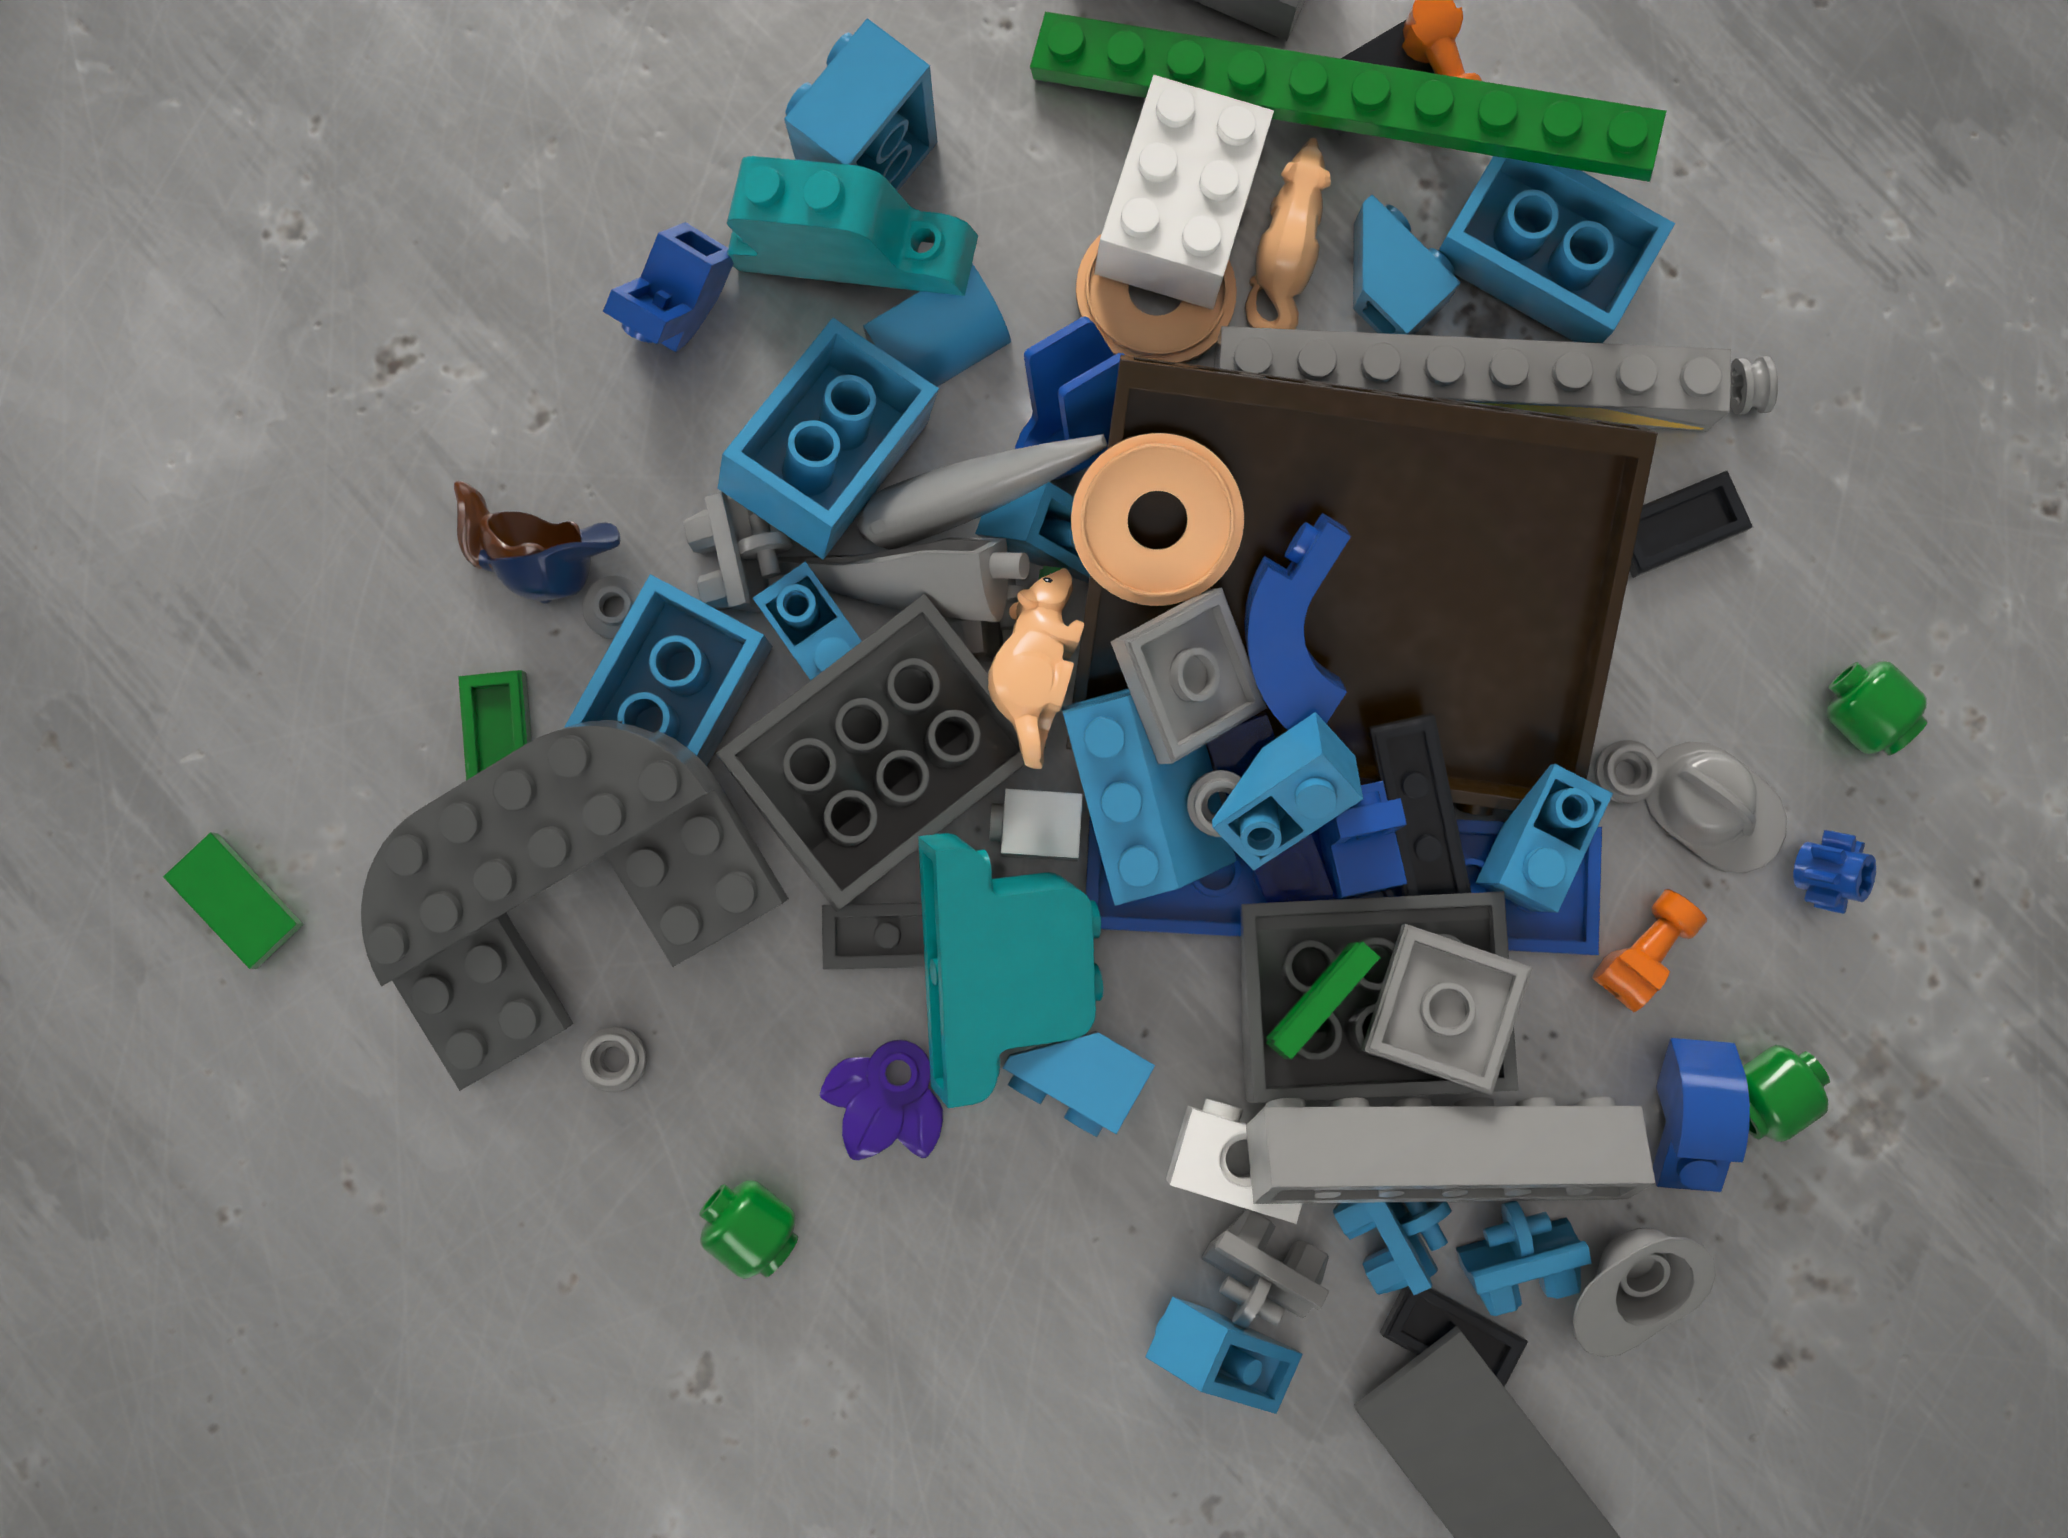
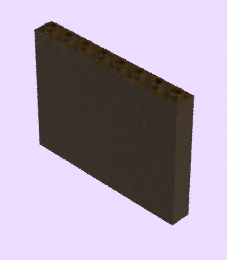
(1472, 570)

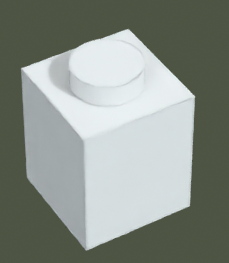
(1038, 824)

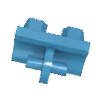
(1522, 1252)
(1406, 1257)

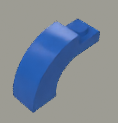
(1275, 620)

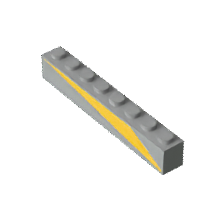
(1578, 379)

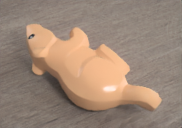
(1290, 245)
(1029, 669)

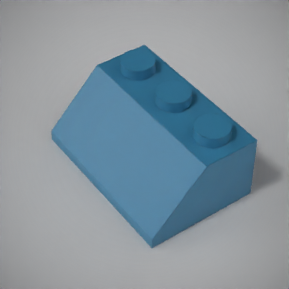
(1140, 804)

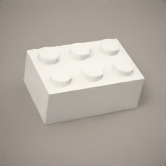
(1182, 192)

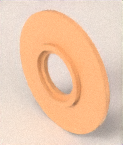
(1168, 337)
(1166, 465)

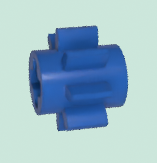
(1834, 871)

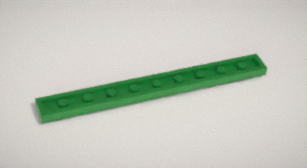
(1357, 96)

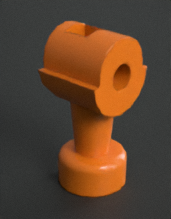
(1432, 34)
(1637, 971)

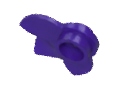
(882, 1110)

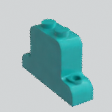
(842, 228)
(1001, 964)

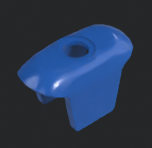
(1070, 388)

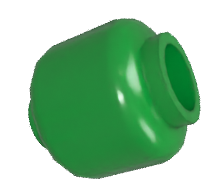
(1877, 707)
(1785, 1093)
(748, 1229)

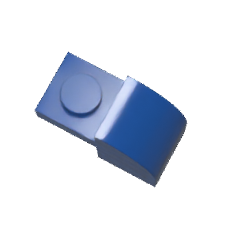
(674, 289)
(1362, 846)
(1704, 1112)

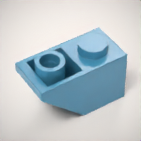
(1394, 275)
(807, 620)
(1289, 792)
(1545, 840)
(1086, 1074)

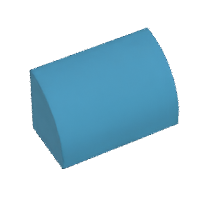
(941, 332)

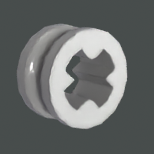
(1753, 385)

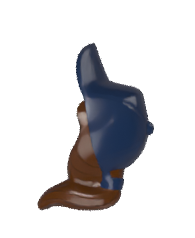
(527, 552)

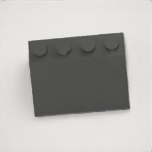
(876, 752)
(1295, 942)

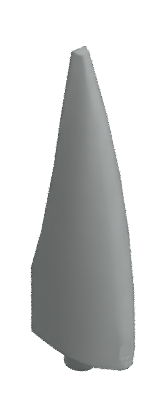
(967, 490)
(957, 575)

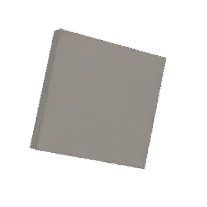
(1189, 675)
(1446, 1009)

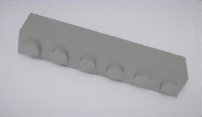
(1447, 1151)

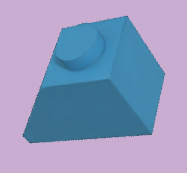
(1039, 527)
(1222, 1356)

